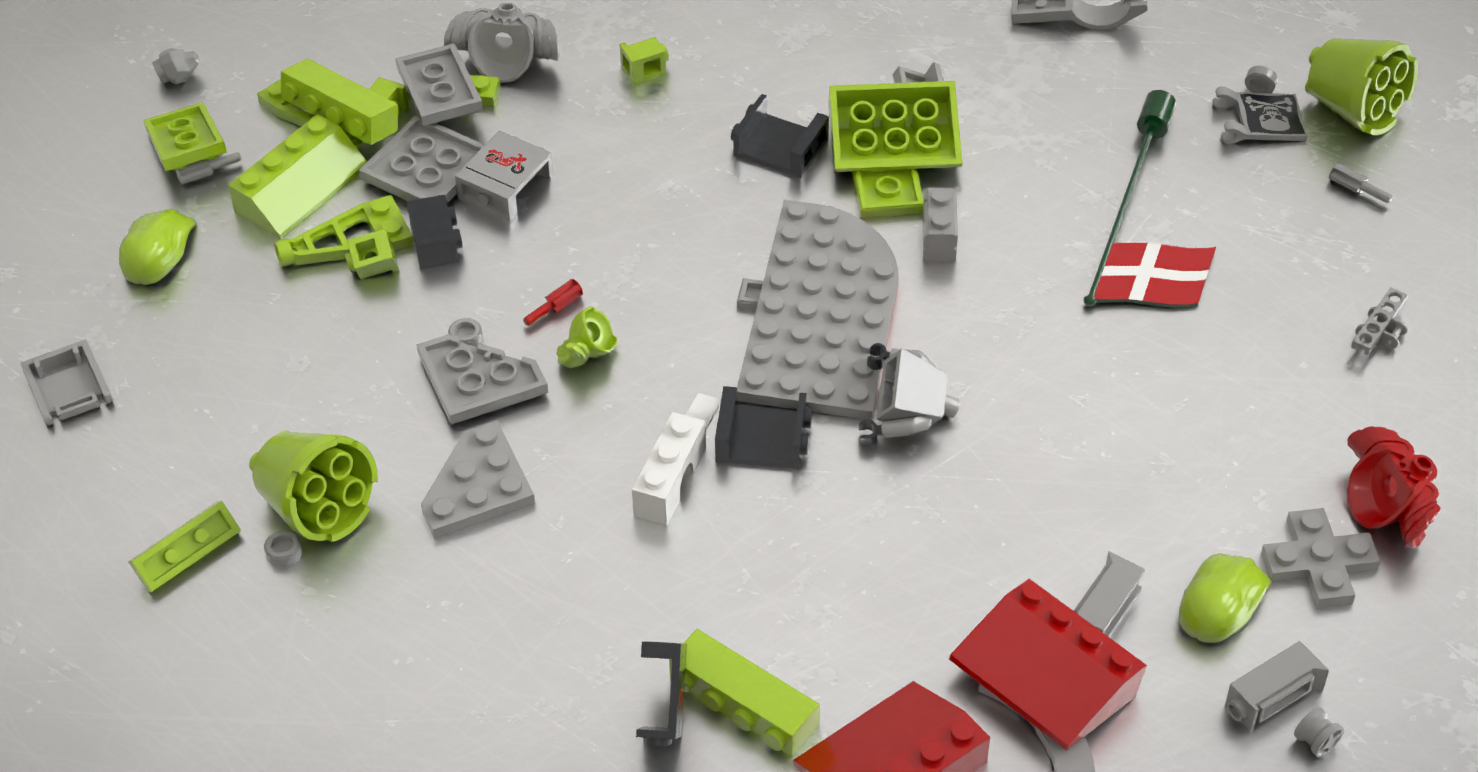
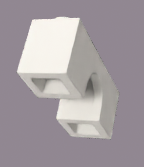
(659, 483)

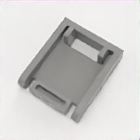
(69, 390)

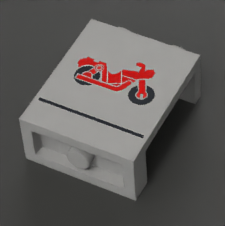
(500, 172)

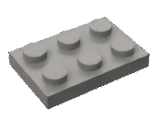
(439, 84)

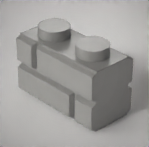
(940, 225)

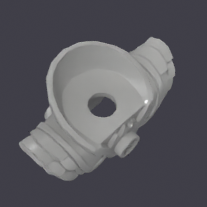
(498, 55)

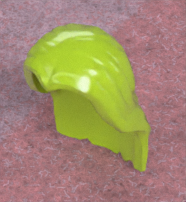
(154, 245)
(1221, 597)

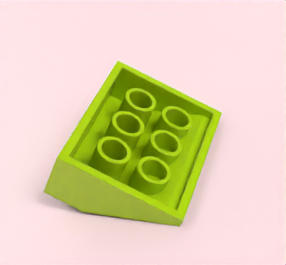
(894, 126)

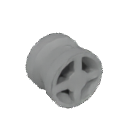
(1318, 732)

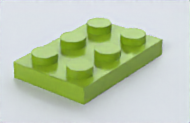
(185, 136)

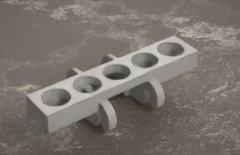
(1384, 321)

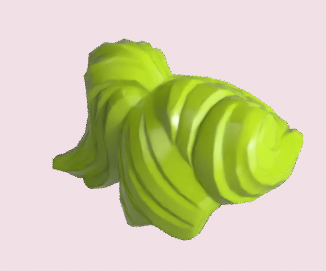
(588, 337)

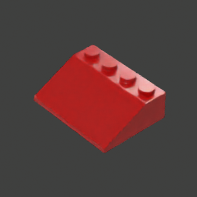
(1049, 664)
(903, 734)

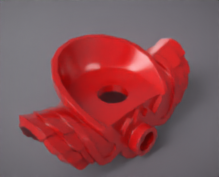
(1391, 484)

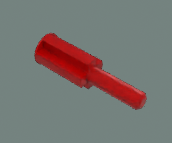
(556, 301)

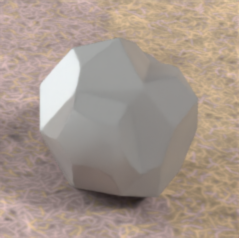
(175, 65)

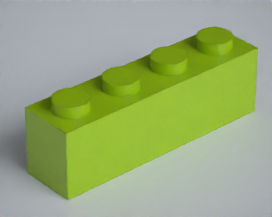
(339, 100)
(748, 694)

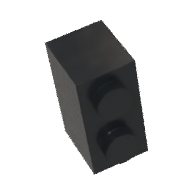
(433, 231)

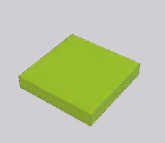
(888, 193)

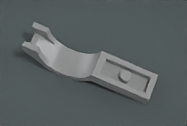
(1077, 10)

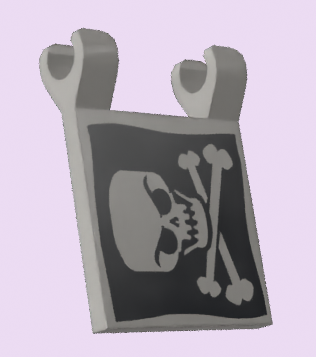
(1261, 116)

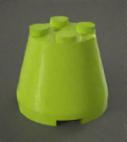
(1363, 80)
(316, 482)

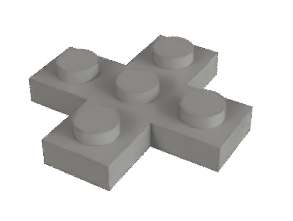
(1320, 557)

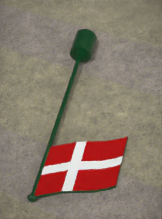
(1150, 271)

